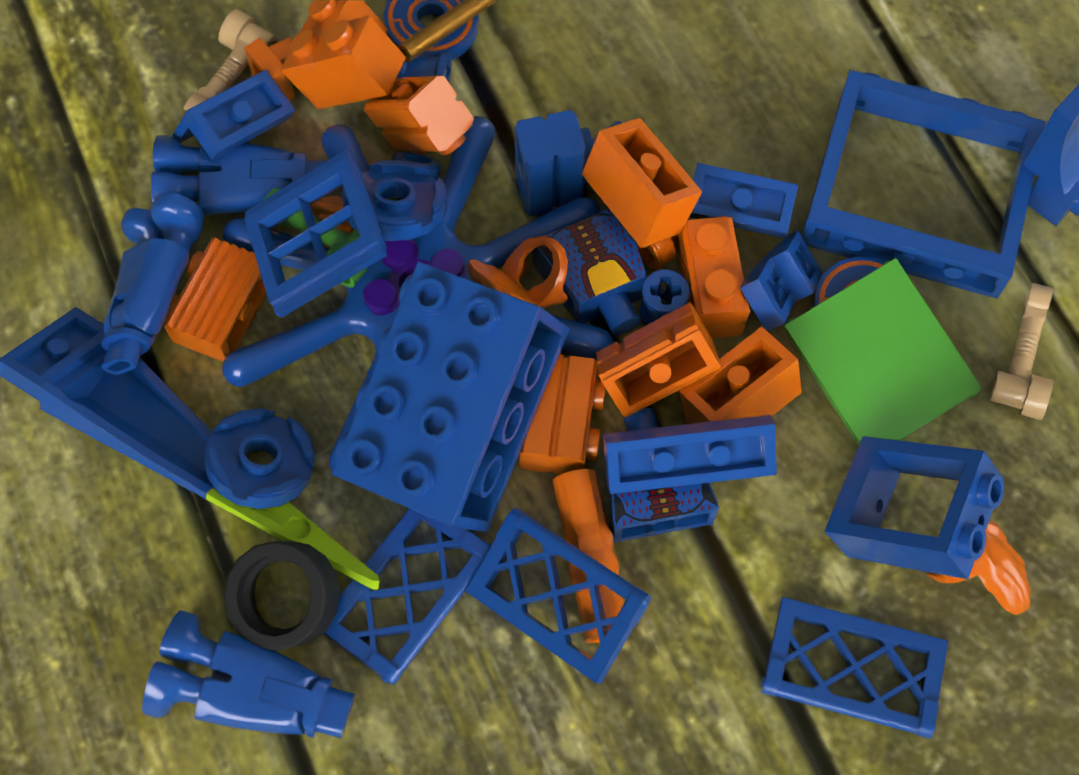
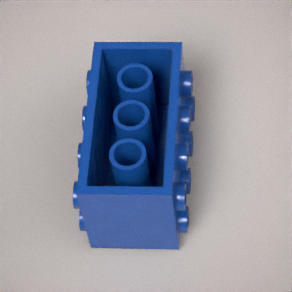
(450, 398)

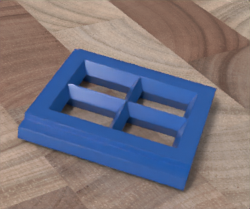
(330, 269)

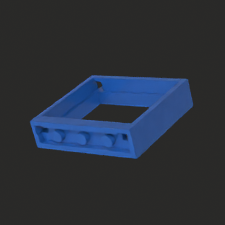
(919, 252)

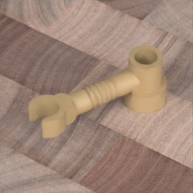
(235, 33)
(1020, 386)

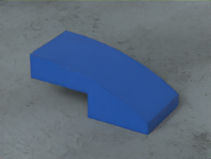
(781, 280)

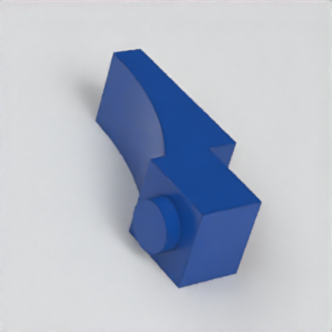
(1057, 163)

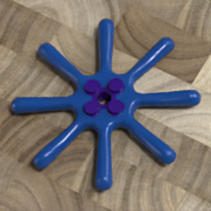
(375, 297)

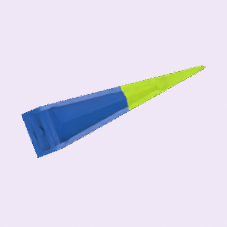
(144, 422)

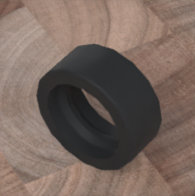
(241, 601)

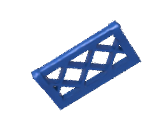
(597, 575)
(419, 632)
(888, 638)

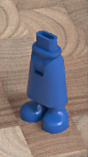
(229, 182)
(148, 276)
(247, 687)

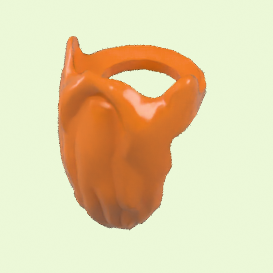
(508, 279)
(1000, 572)

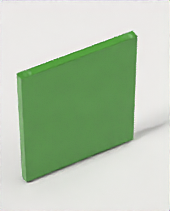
(882, 356)

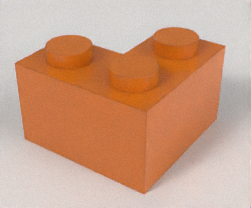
(342, 55)

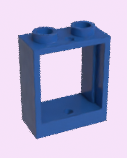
(869, 488)

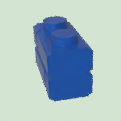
(551, 160)

